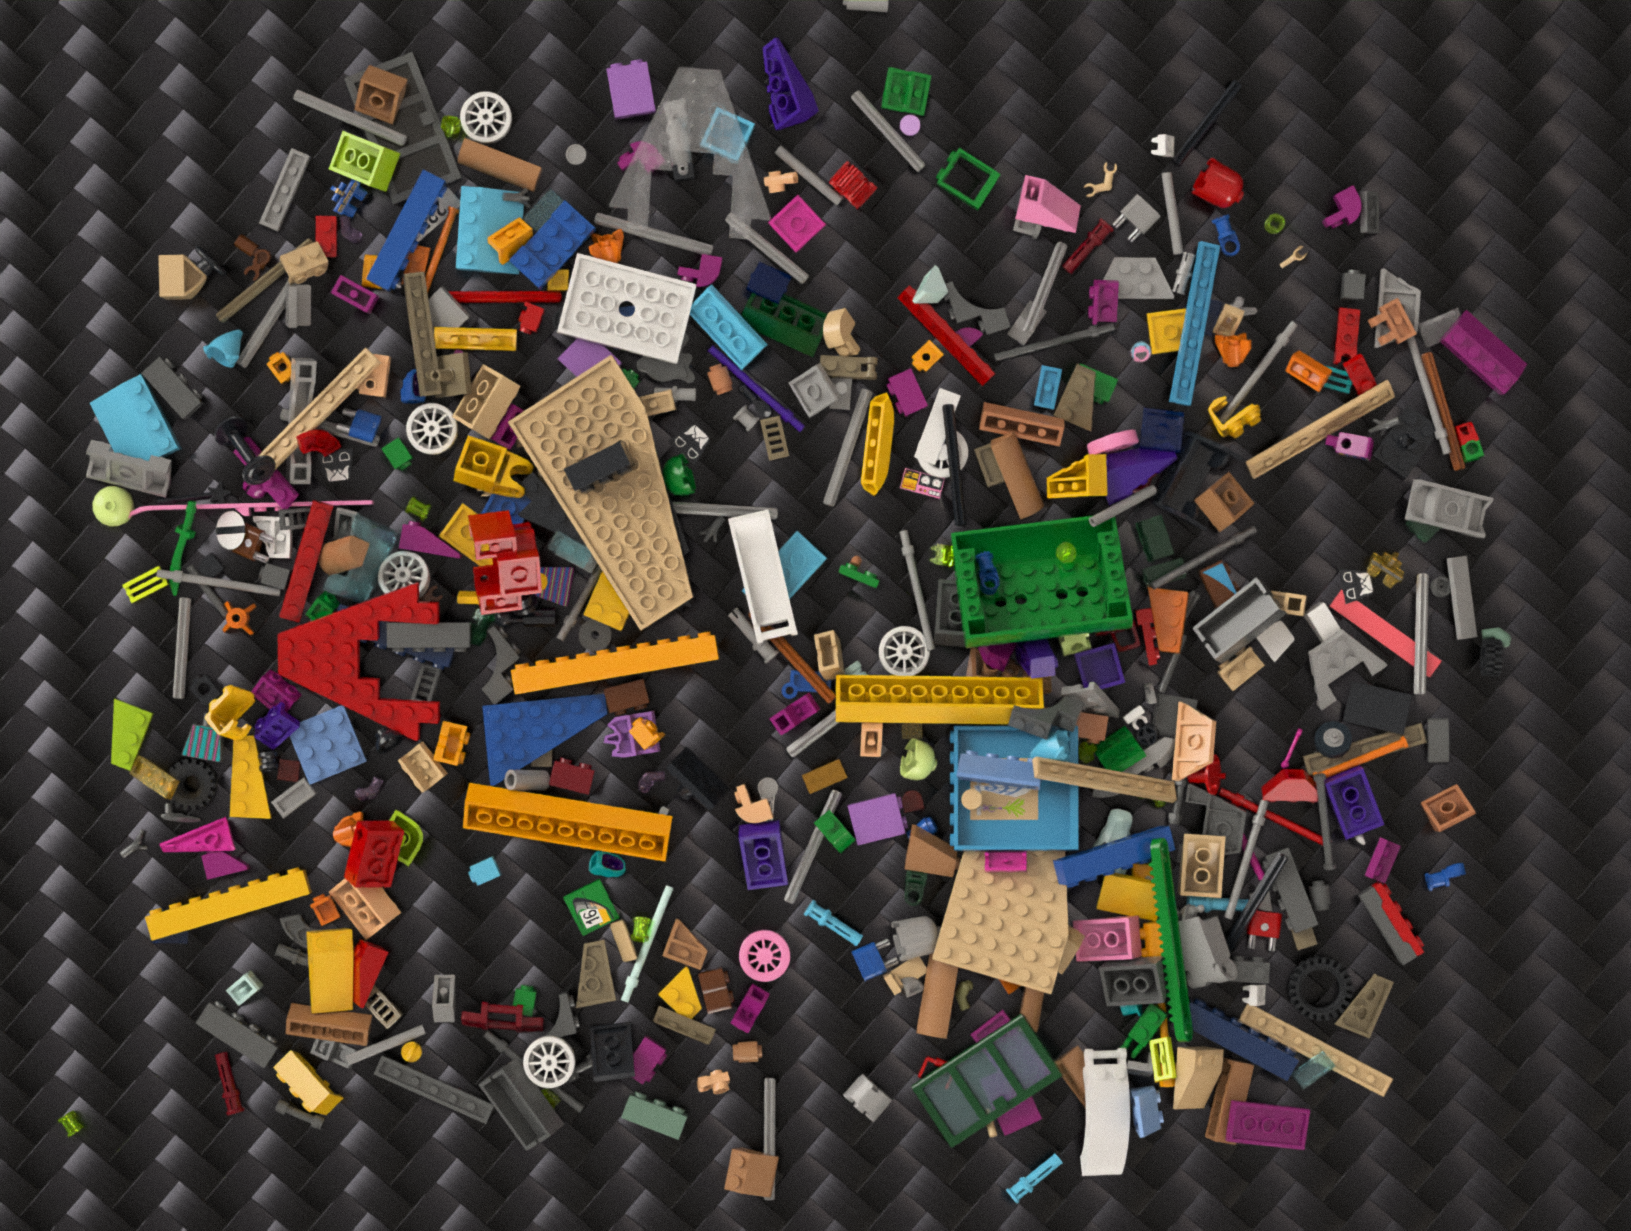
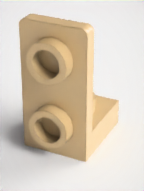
(910, 968)

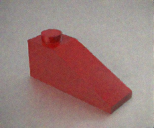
(366, 967)

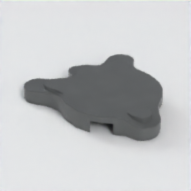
(666, 371)

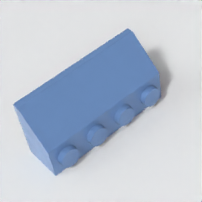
(997, 771)

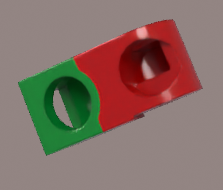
(1469, 442)

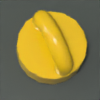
(411, 1051)

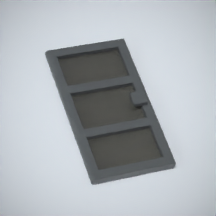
(418, 120)

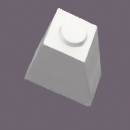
(1321, 621)

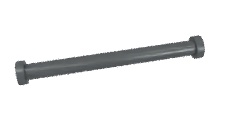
(1329, 864)

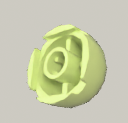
(113, 506)
(918, 761)

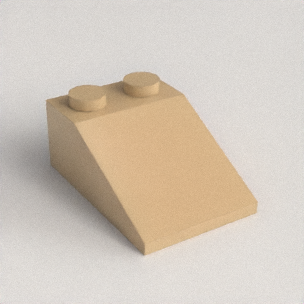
(1201, 866)
(1196, 1075)

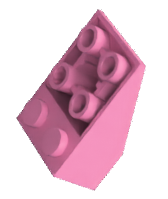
(1047, 205)

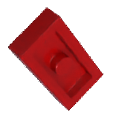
(327, 235)
(1359, 374)

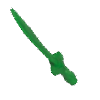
(185, 533)

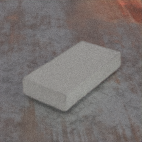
(294, 797)

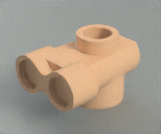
(776, 181)
(717, 1081)

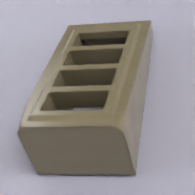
(773, 420)
(381, 1017)

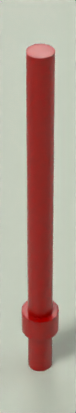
(1239, 800)

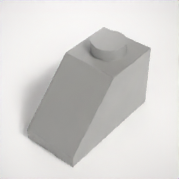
(444, 998)

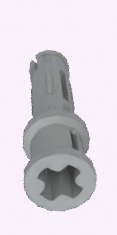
(746, 627)

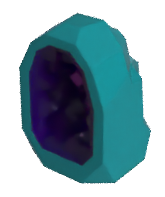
(606, 864)

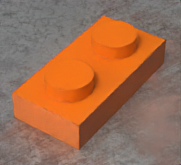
(418, 260)

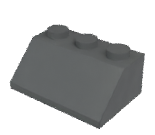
(1134, 981)

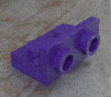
(275, 726)

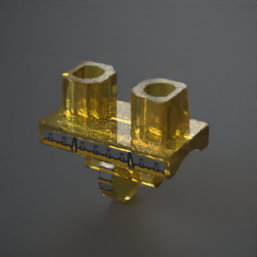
(1393, 573)

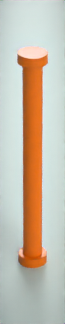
(440, 245)
(1365, 757)

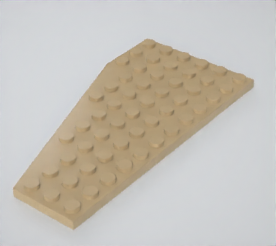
(623, 521)
(1007, 921)

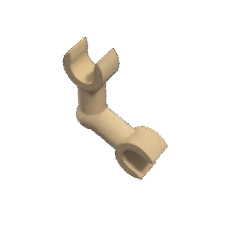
(1106, 186)

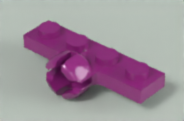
(276, 486)

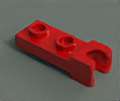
(1346, 334)
(1144, 618)

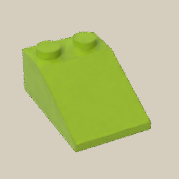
(364, 161)

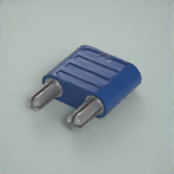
(363, 426)
(870, 961)

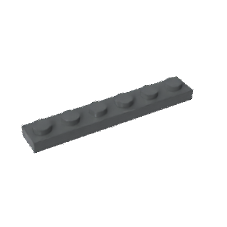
(434, 1089)

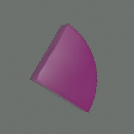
(969, 335)

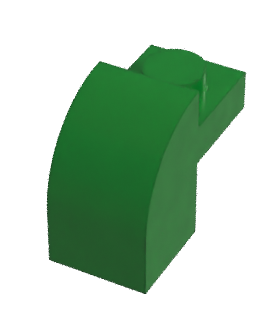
(834, 831)

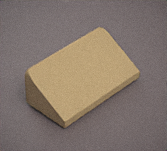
(623, 940)

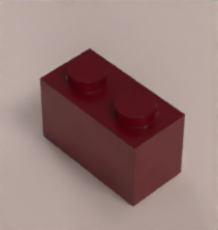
(572, 776)

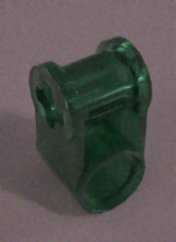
(914, 884)

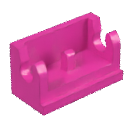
(1005, 861)

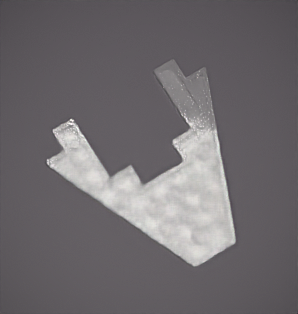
(694, 118)

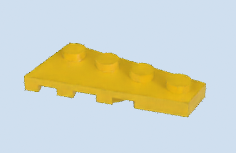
(247, 782)

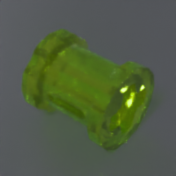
(1271, 229)
(418, 508)
(640, 929)
(70, 1123)

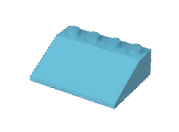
(481, 216)
(135, 420)

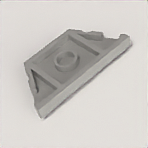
(1139, 278)
(1391, 288)
(1094, 699)

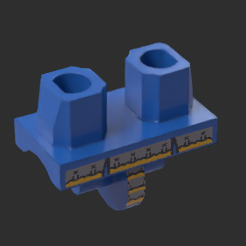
(343, 205)

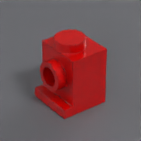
(531, 318)

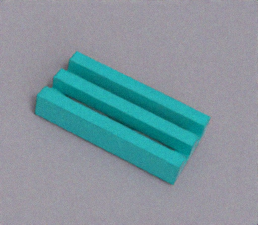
(1348, 383)

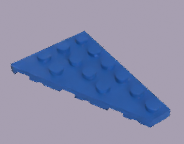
(529, 729)

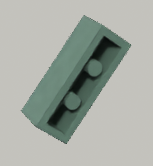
(654, 1115)

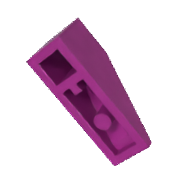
(422, 540)

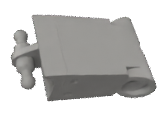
(1204, 949)

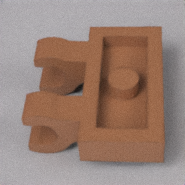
(1396, 320)

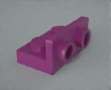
(1104, 301)
(273, 689)
(1382, 860)

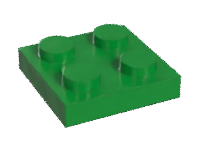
(851, 571)

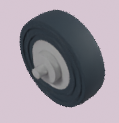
(1333, 739)

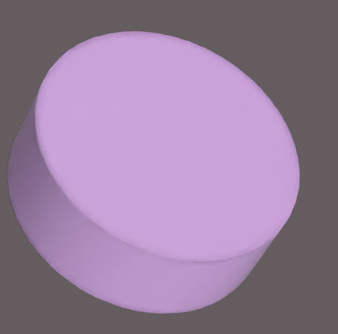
(910, 125)

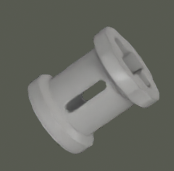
(746, 418)

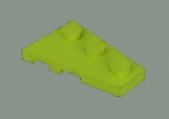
(129, 730)

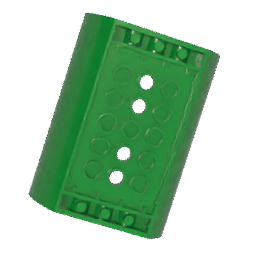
(1032, 571)

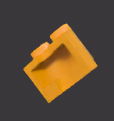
(451, 743)

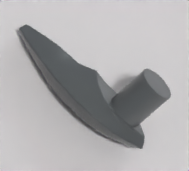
(177, 817)

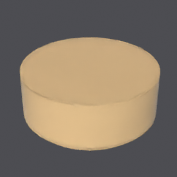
(971, 799)

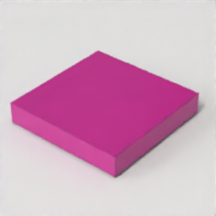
(796, 223)

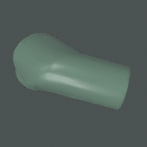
(1497, 633)

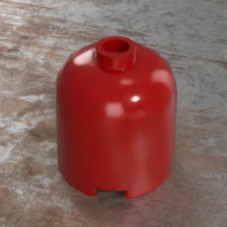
(1219, 185)

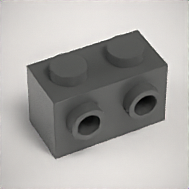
(1251, 970)

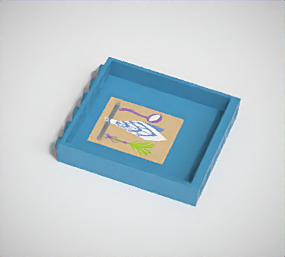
(1012, 815)

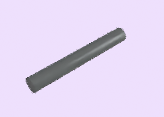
(209, 592)
(1170, 668)

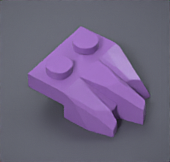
(625, 743)

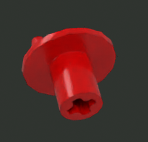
(1210, 775)

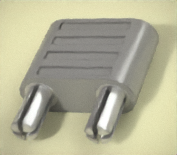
(1139, 214)

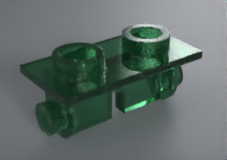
(479, 630)

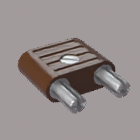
(252, 544)

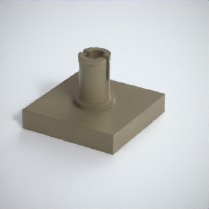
(453, 375)

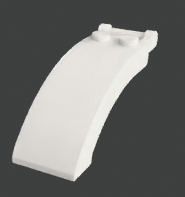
(762, 574)
(1106, 1113)

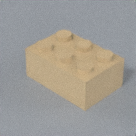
(487, 403)

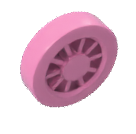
(1113, 442)
(764, 955)

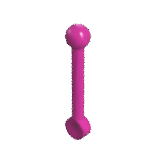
(1285, 764)

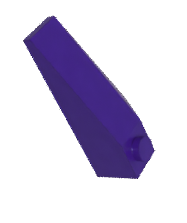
(789, 92)
(1131, 468)

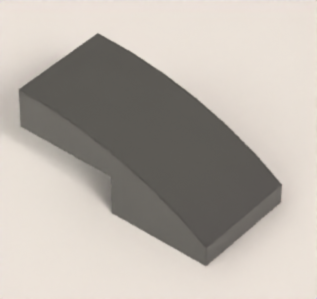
(1438, 739)
(333, 1051)

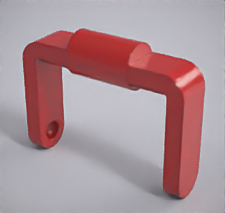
(937, 1062)

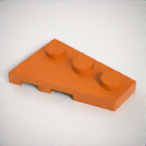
(1169, 617)

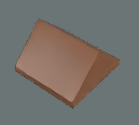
(1447, 808)

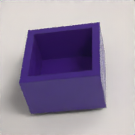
(1099, 666)

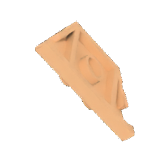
(1193, 741)

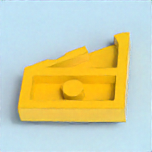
(682, 995)

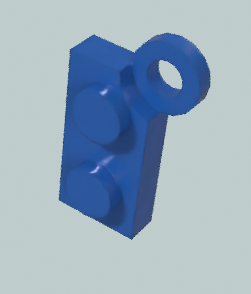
(799, 683)

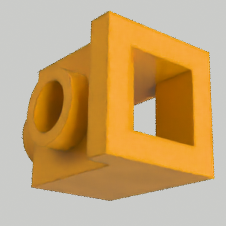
(932, 350)
(274, 364)
(645, 733)

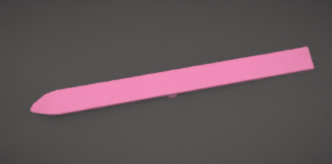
(246, 508)

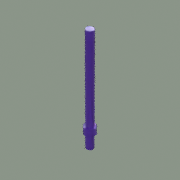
(786, 415)

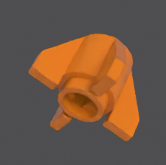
(607, 246)
(1233, 348)
(244, 618)
(344, 831)

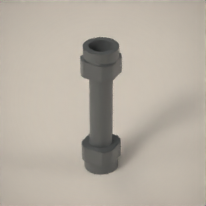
(1175, 817)
(284, 1107)

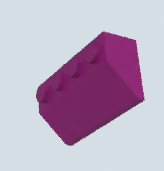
(1483, 353)

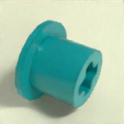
(1132, 1009)

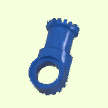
(1226, 234)
(987, 572)
(1442, 878)

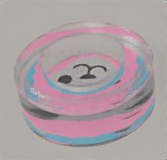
(1140, 352)

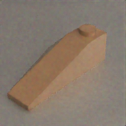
(978, 668)

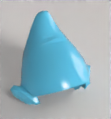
(225, 348)
(1054, 747)

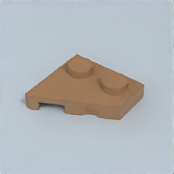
(685, 947)

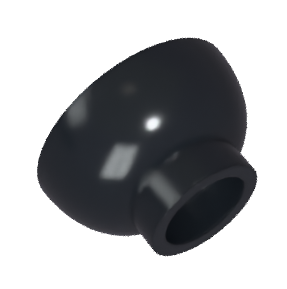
(387, 740)

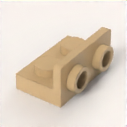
(1240, 668)

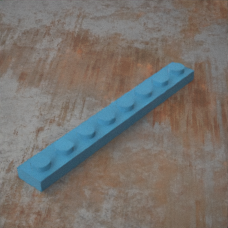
(1194, 323)

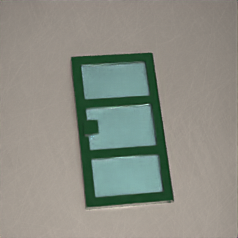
(987, 1080)

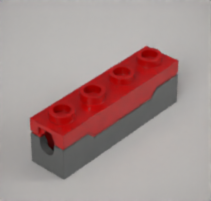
(1391, 923)

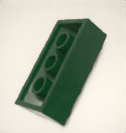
(787, 322)

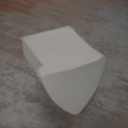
(1027, 228)
(1139, 1068)

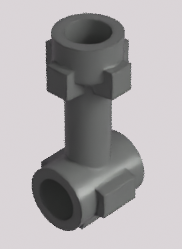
(580, 1068)

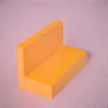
(510, 239)

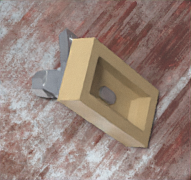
(1231, 317)

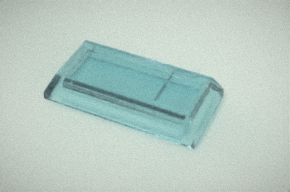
(1313, 1070)

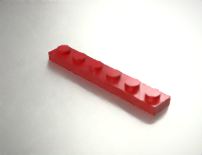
(947, 337)
(306, 560)

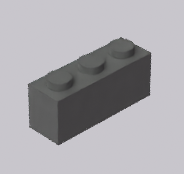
(173, 387)

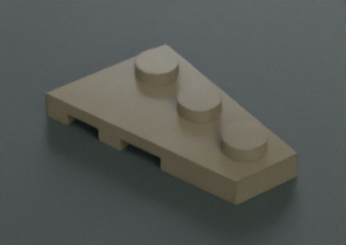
(1078, 398)
(595, 978)
(1366, 1007)

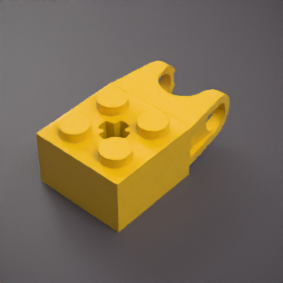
(491, 468)

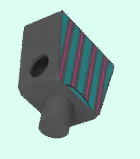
(204, 743)

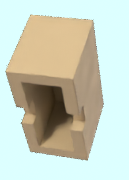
(829, 655)

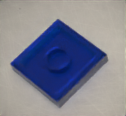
(1161, 430)

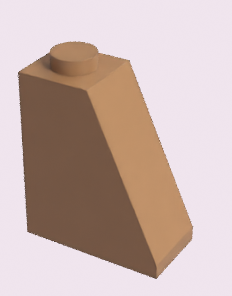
(930, 854)

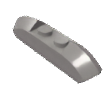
(1157, 753)

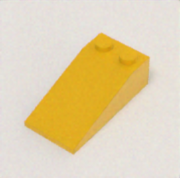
(606, 605)
(330, 969)

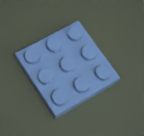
(327, 744)

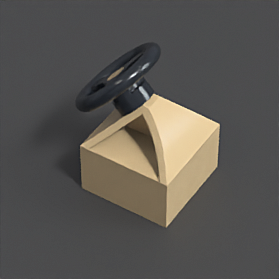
(182, 277)

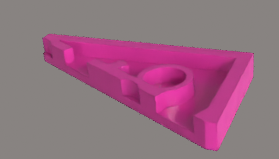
(210, 837)

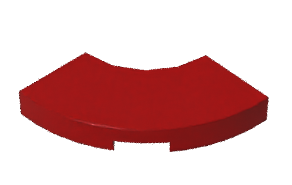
(318, 441)

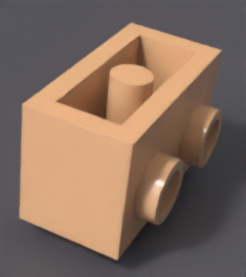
(377, 381)

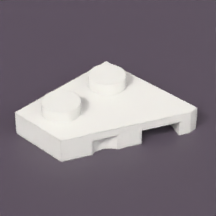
(283, 538)

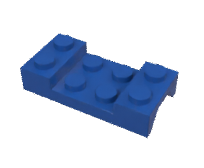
(552, 245)

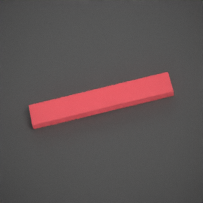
(1381, 631)

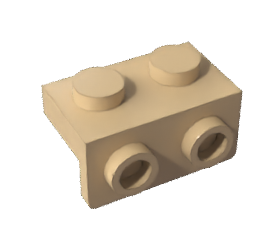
(304, 263)
(421, 767)

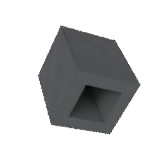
(1353, 285)
(275, 576)

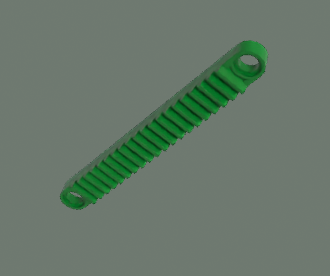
(1171, 940)

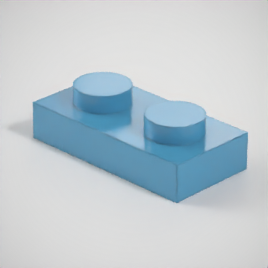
(1047, 387)

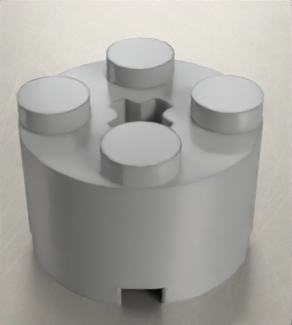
(867, 1097)

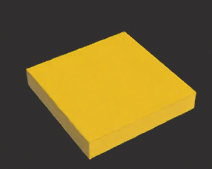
(1165, 330)

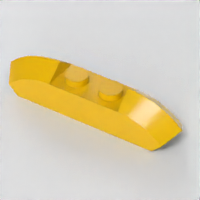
(877, 443)

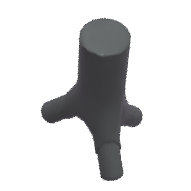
(517, 197)
(1384, 425)
(713, 529)
(135, 845)

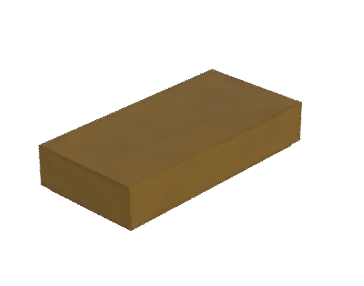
(824, 776)

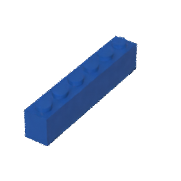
(406, 231)
(1109, 857)

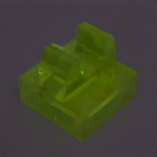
(943, 555)

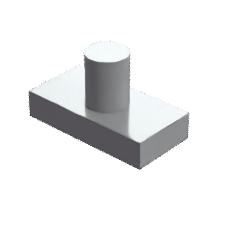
(843, 387)

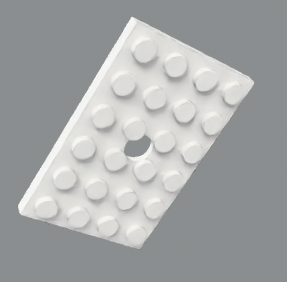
(594, 314)

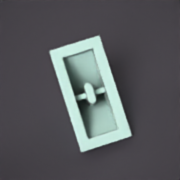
(931, 288)
(244, 987)

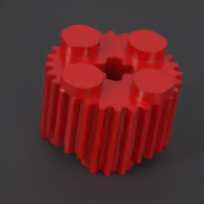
(852, 185)

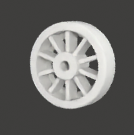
(486, 117)
(432, 428)
(944, 473)
(403, 575)
(903, 651)
(549, 1062)

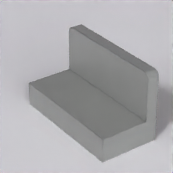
(298, 305)

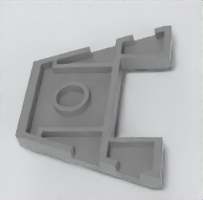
(1334, 659)

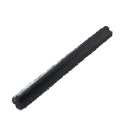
(954, 464)
(1255, 900)

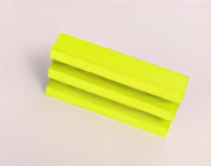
(130, 592)
(1166, 1059)

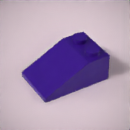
(1353, 802)
(763, 854)

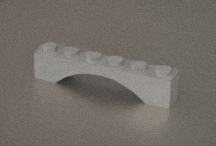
(301, 394)

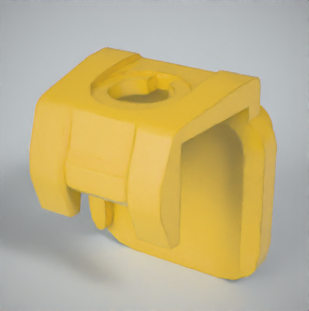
(1235, 425)
(227, 710)

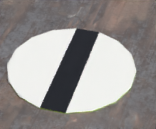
(230, 530)

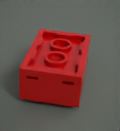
(374, 854)

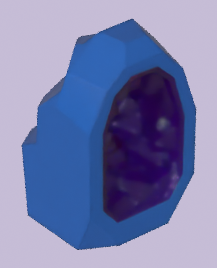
(410, 390)

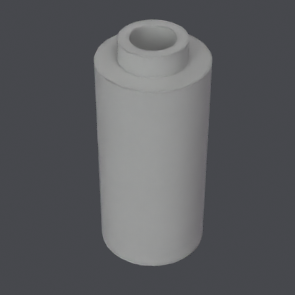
(867, 5)
(527, 780)

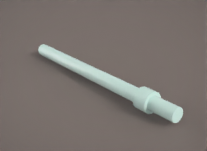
(632, 980)

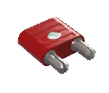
(1264, 924)

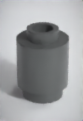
(1319, 895)

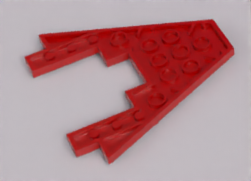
(327, 658)

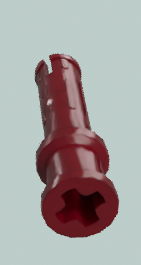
(1093, 239)
(230, 1093)

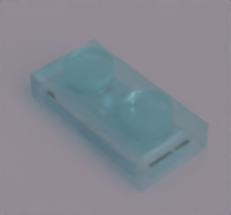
(570, 549)

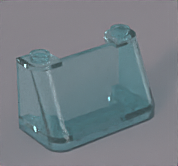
(362, 580)

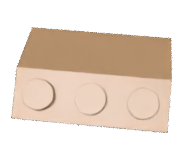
(365, 907)

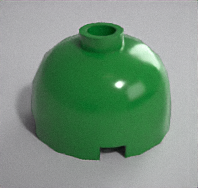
(678, 476)

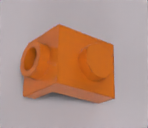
(325, 909)

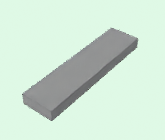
(285, 189)
(1461, 597)

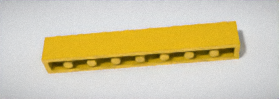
(228, 904)

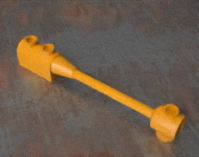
(1152, 948)

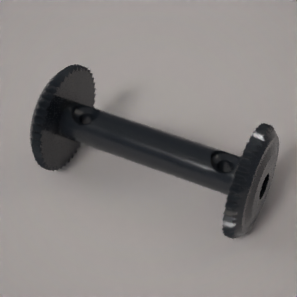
(231, 433)

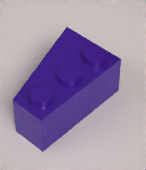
(1036, 658)

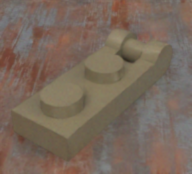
(849, 367)

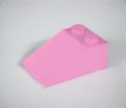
(1109, 938)

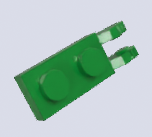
(1145, 1028)

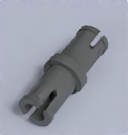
(293, 955)

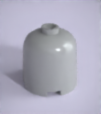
(915, 937)

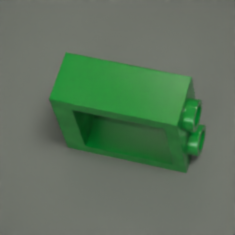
(953, 158)

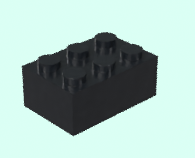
(600, 468)

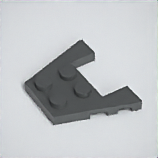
(1220, 819)

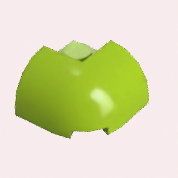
(412, 837)

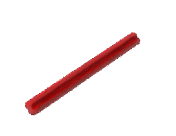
(506, 296)

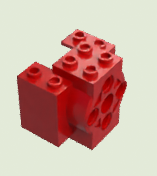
(514, 562)

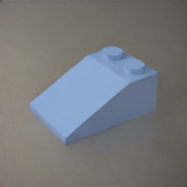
(1145, 1110)

